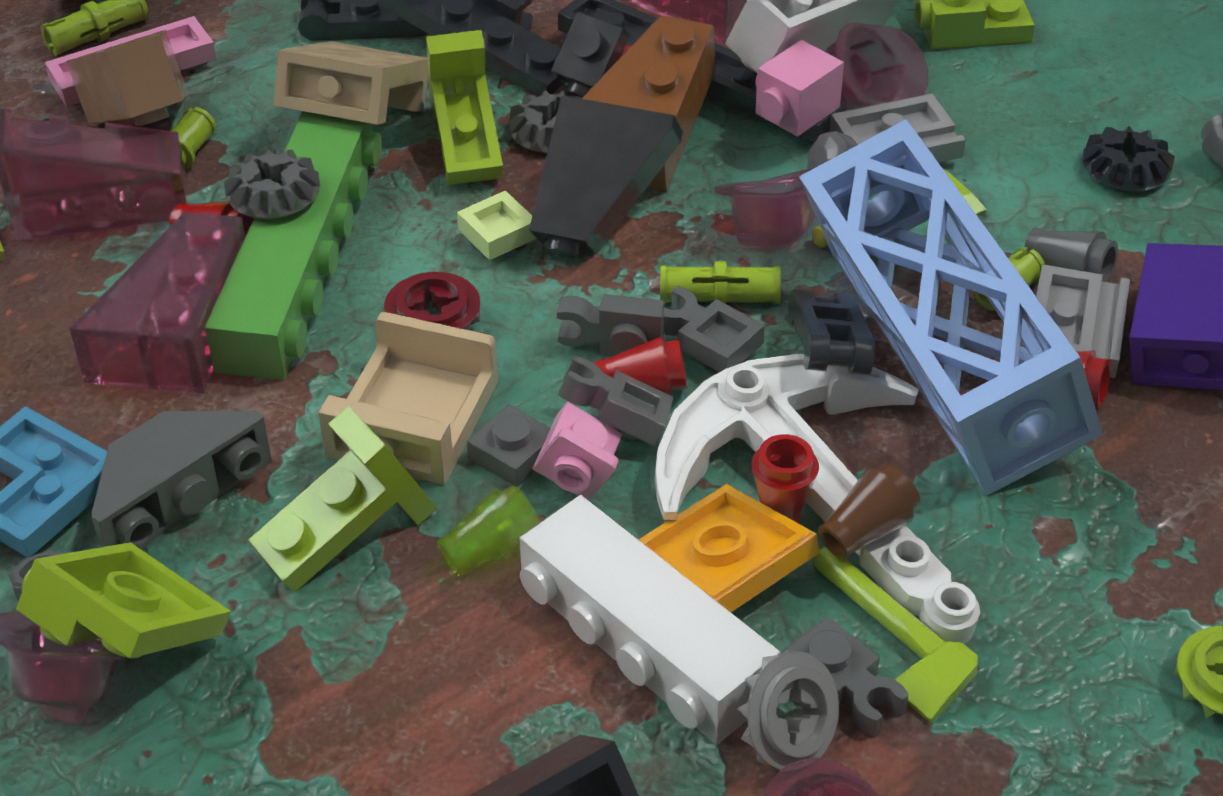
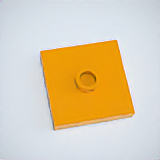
(732, 546)

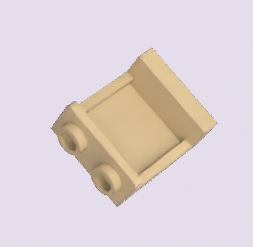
(349, 81)
(419, 394)

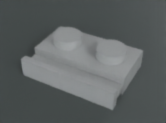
(922, 113)
(1086, 309)

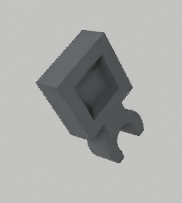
(617, 323)
(712, 334)
(622, 401)
(854, 674)

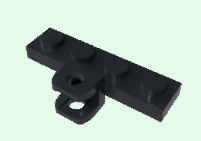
(506, 32)

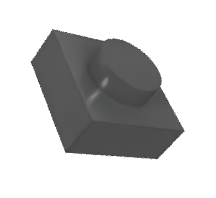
(508, 445)

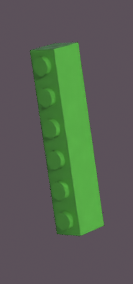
(285, 259)

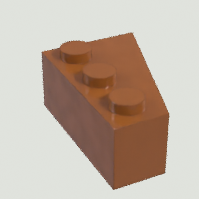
(665, 74)

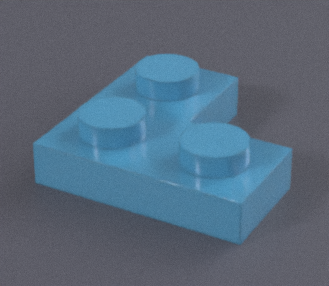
(51, 476)

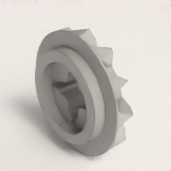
(795, 679)

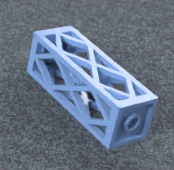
(1038, 368)

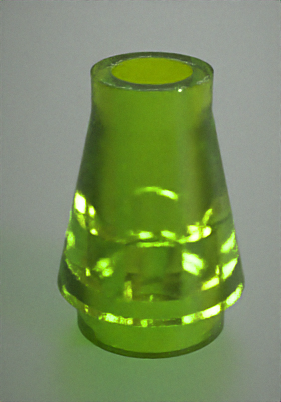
(489, 530)

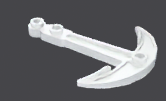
(760, 402)

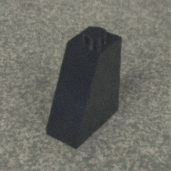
(597, 171)

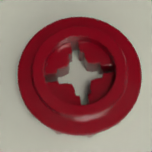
(449, 293)

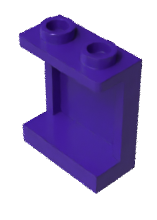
(1179, 318)

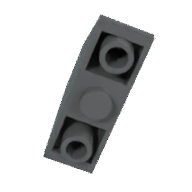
(174, 470)

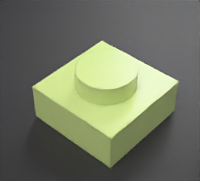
(496, 225)

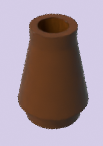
(873, 508)

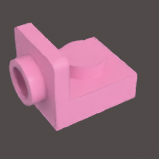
(578, 452)

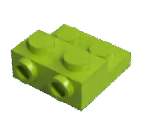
(973, 22)
(119, 598)

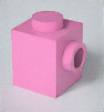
(799, 87)

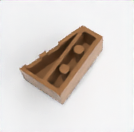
(129, 81)

